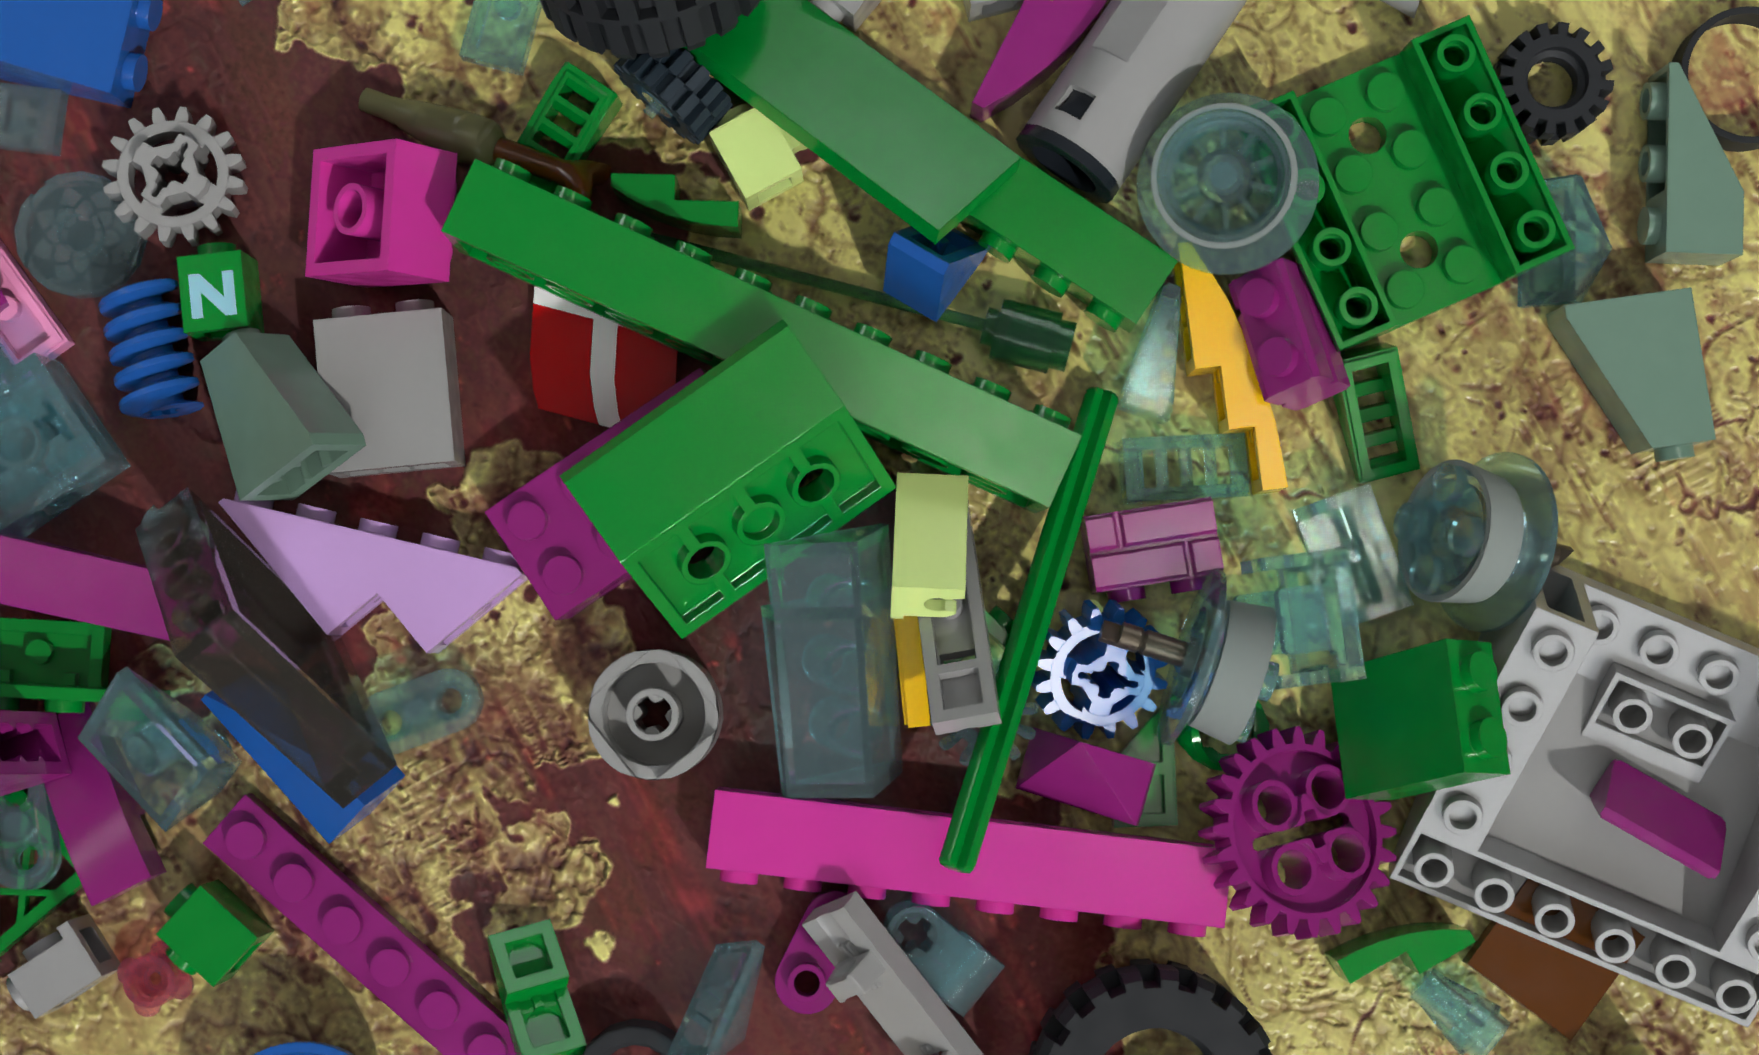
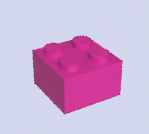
(380, 214)

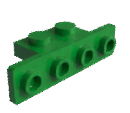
(54, 663)

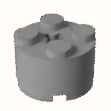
(619, 707)

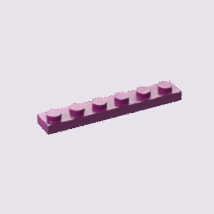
(358, 932)

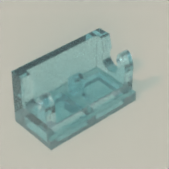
(1356, 523)

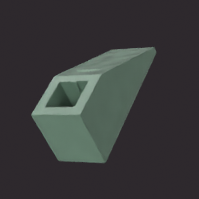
(1690, 186)

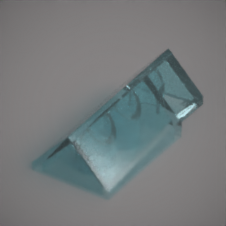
(833, 663)

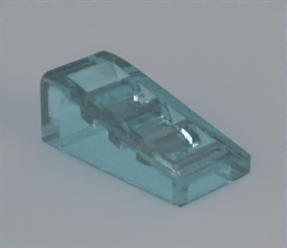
(1152, 372)
(1132, 475)

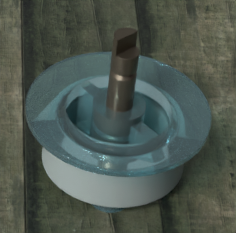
(1480, 538)
(1215, 664)

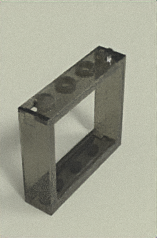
(261, 648)

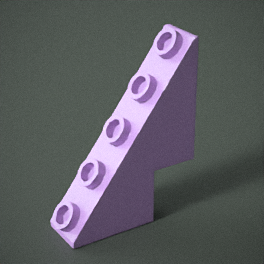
(349, 572)

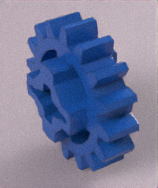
(1111, 691)

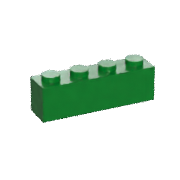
(1071, 247)

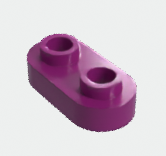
(806, 955)

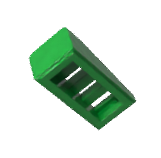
(556, 101)
(1395, 407)

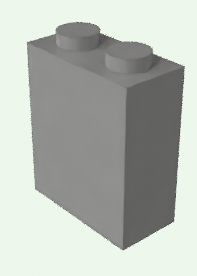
(396, 384)

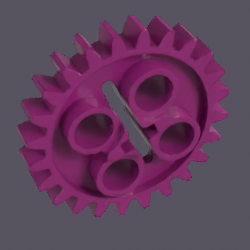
(1316, 891)

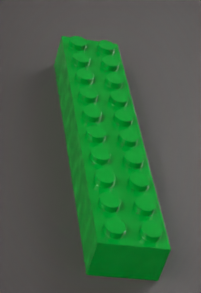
(711, 315)

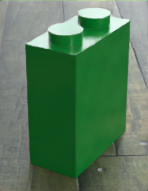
(1421, 721)

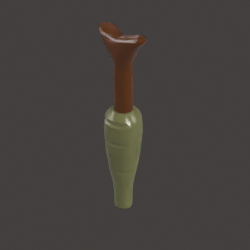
(480, 139)

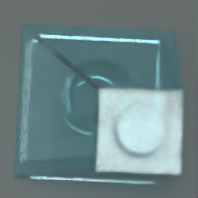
(158, 749)

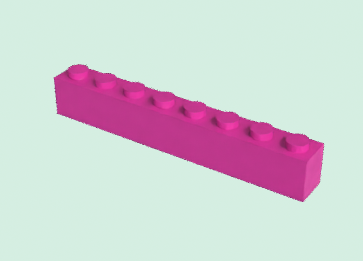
(1018, 861)

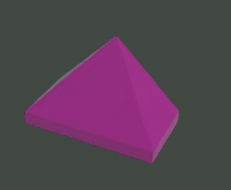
(1086, 776)

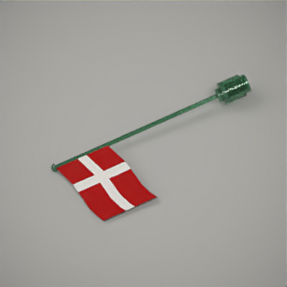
(606, 372)

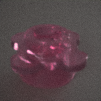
(144, 994)

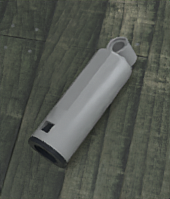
(1121, 90)

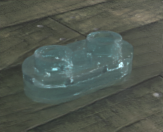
(422, 708)
(28, 826)

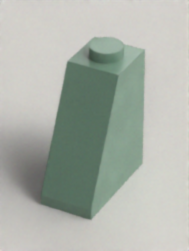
(1642, 368)
(275, 416)

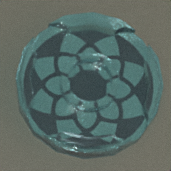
(75, 238)

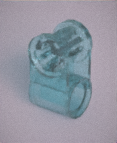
(947, 959)

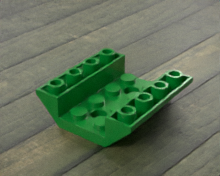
(1444, 172)
(726, 473)

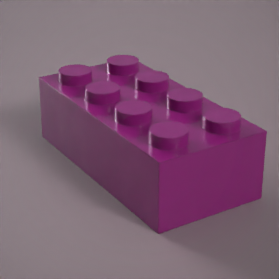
(555, 537)

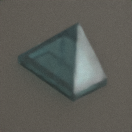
(1571, 274)
(722, 1001)

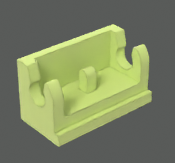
(929, 544)

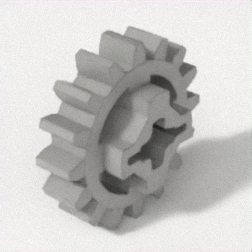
(164, 200)

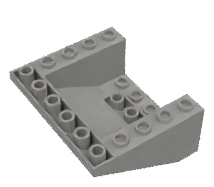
(1587, 684)

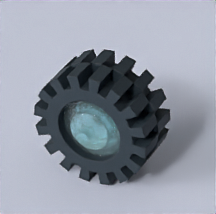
(676, 92)

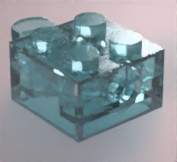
(49, 444)

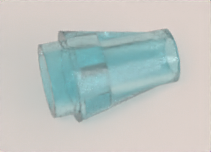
(1462, 1016)

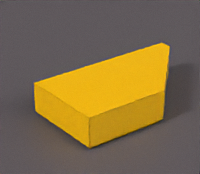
(911, 672)

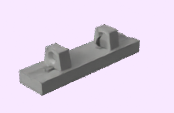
(961, 691)
(884, 979)

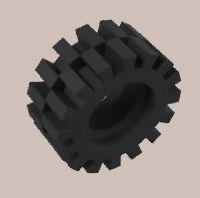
(1581, 64)

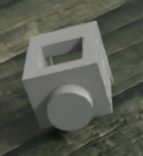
(62, 968)

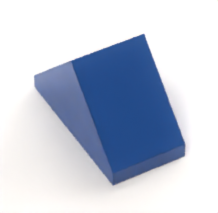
(927, 273)

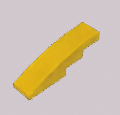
(1217, 347)

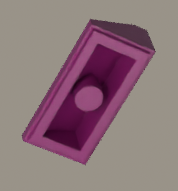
(1661, 817)

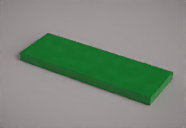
(860, 113)

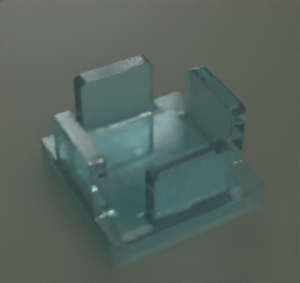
(1313, 615)

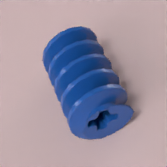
(148, 351)

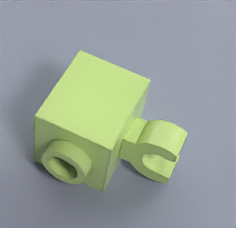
(757, 155)

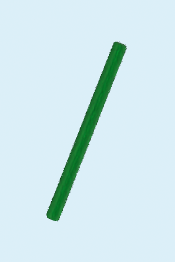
(1028, 634)

